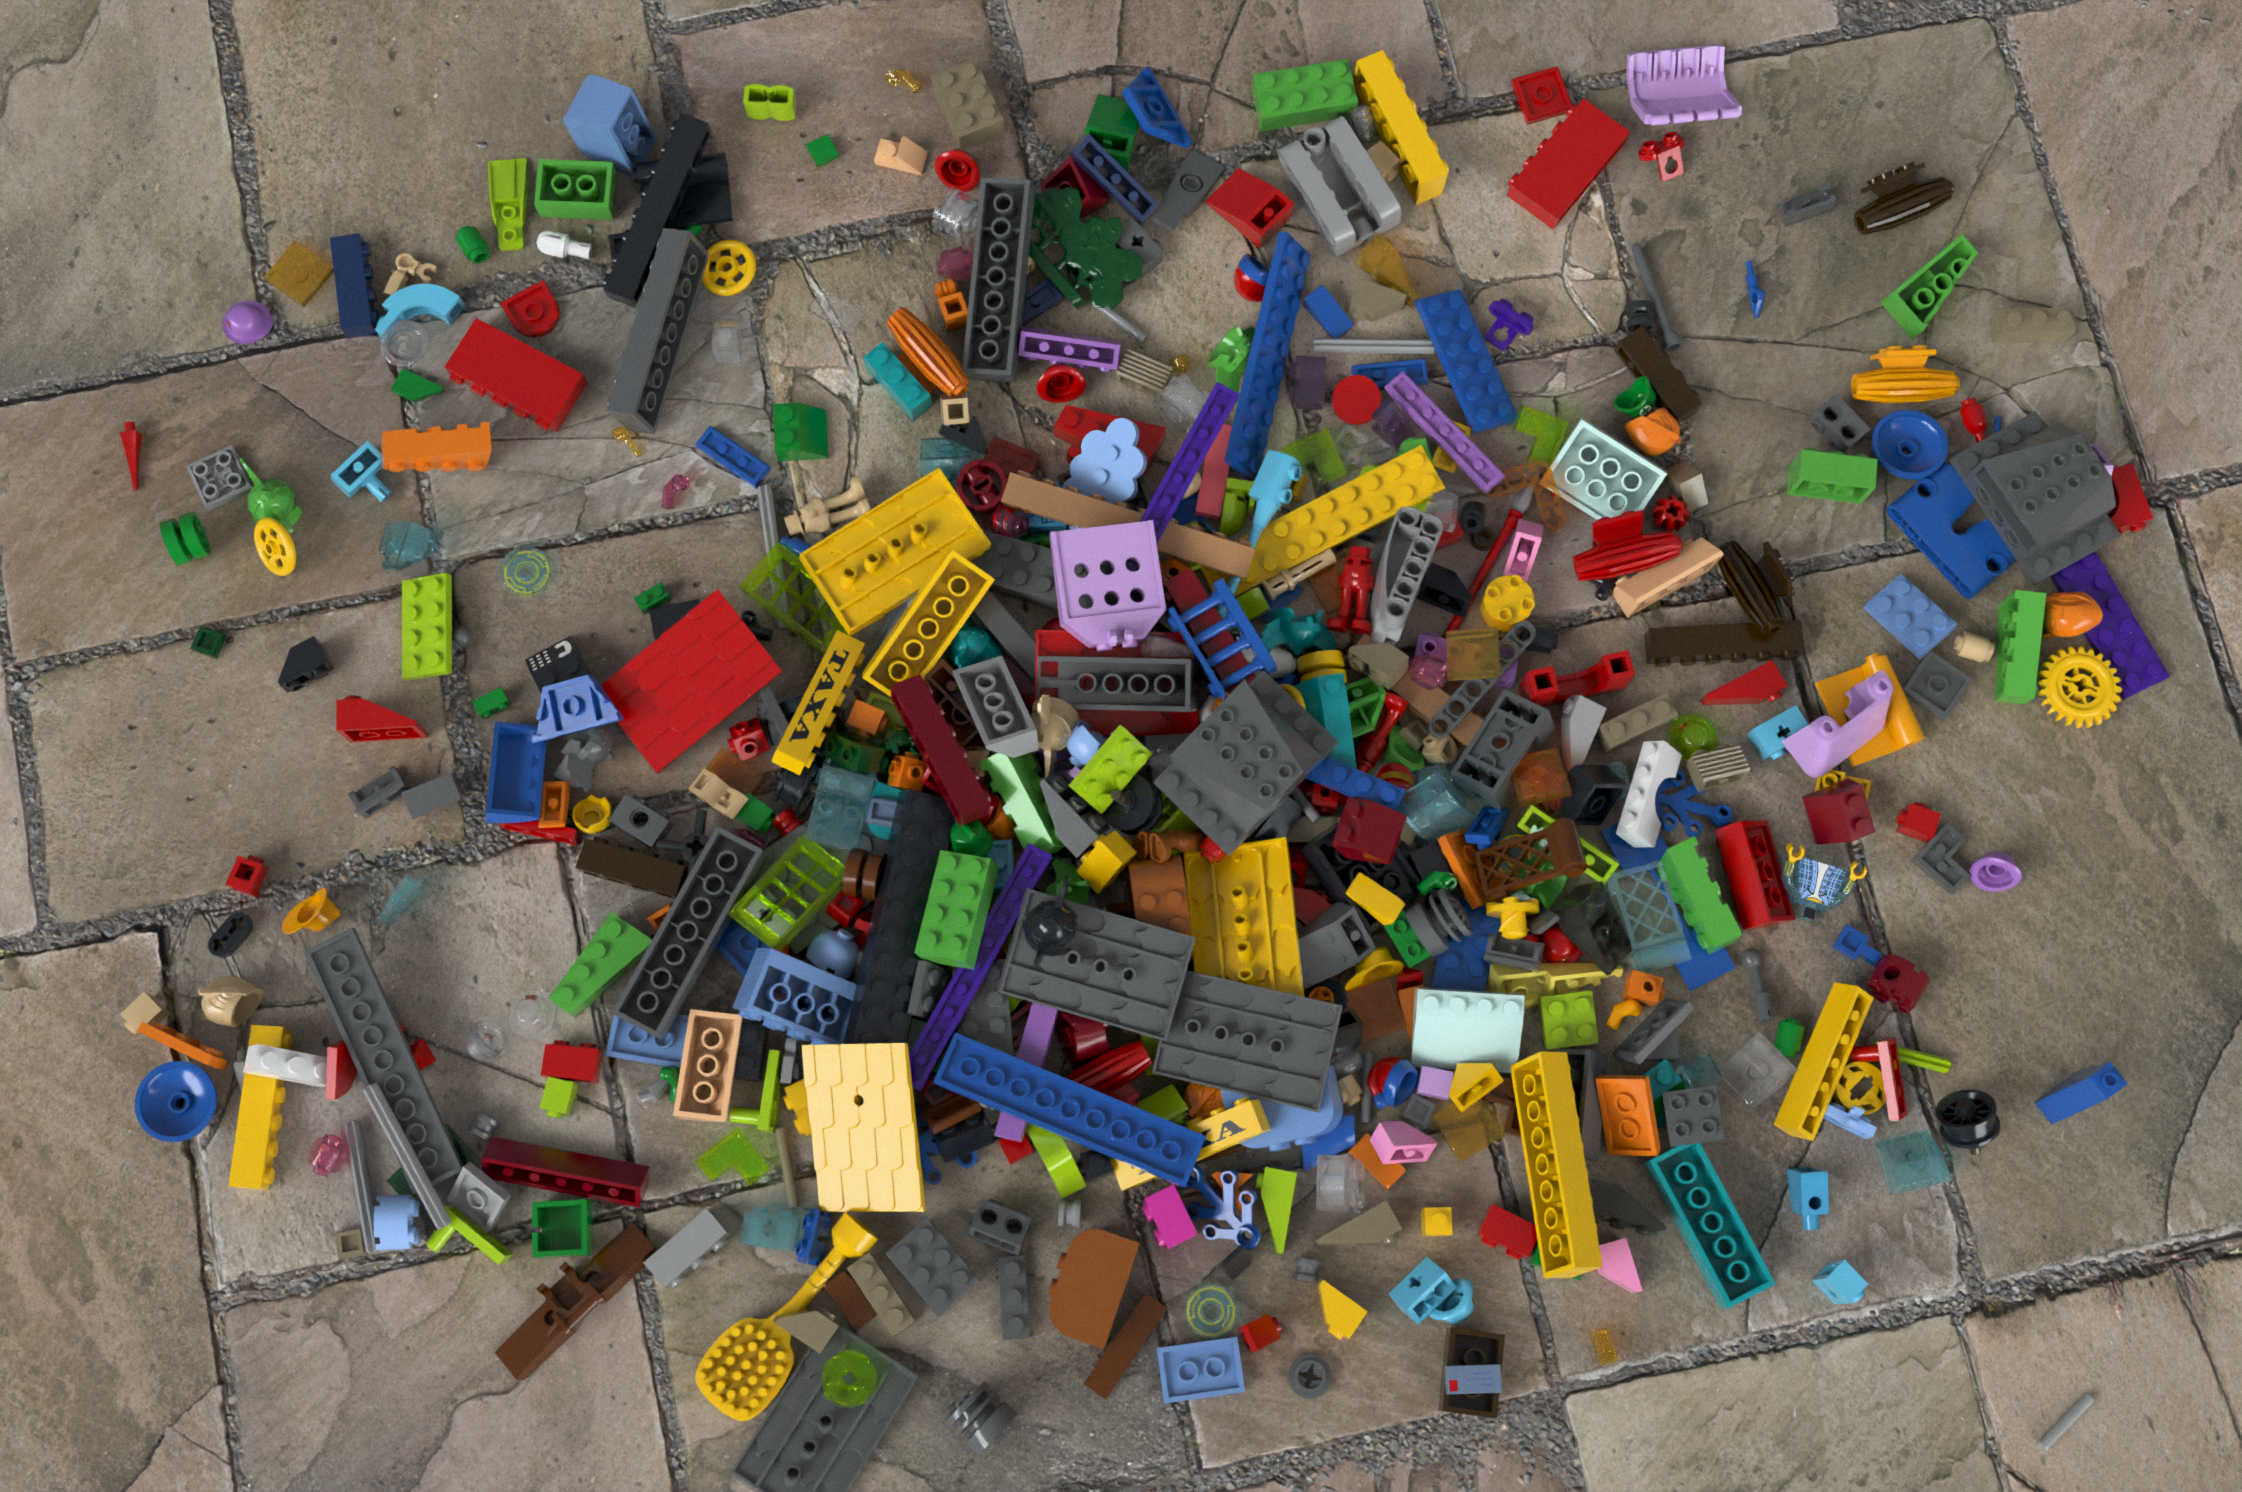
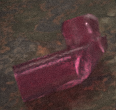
(670, 488)
(748, 836)

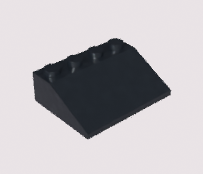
(1338, 872)

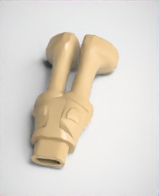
(817, 516)

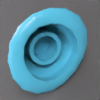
(1457, 1305)

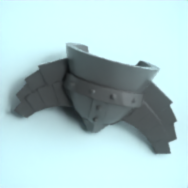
(588, 749)

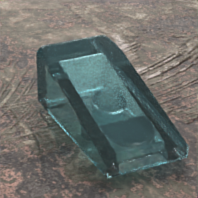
(405, 894)

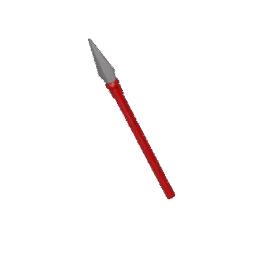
(1520, 505)

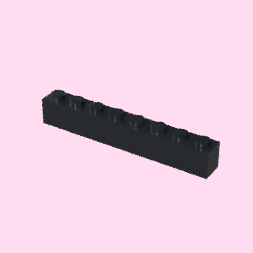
(657, 209)

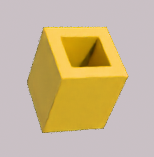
(1436, 1221)

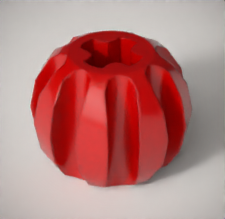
(1674, 508)

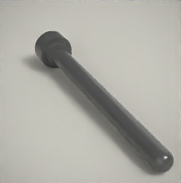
(1671, 340)

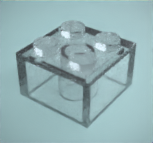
(1339, 1184)

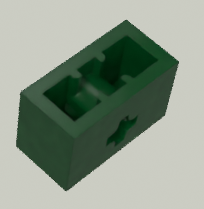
(854, 751)

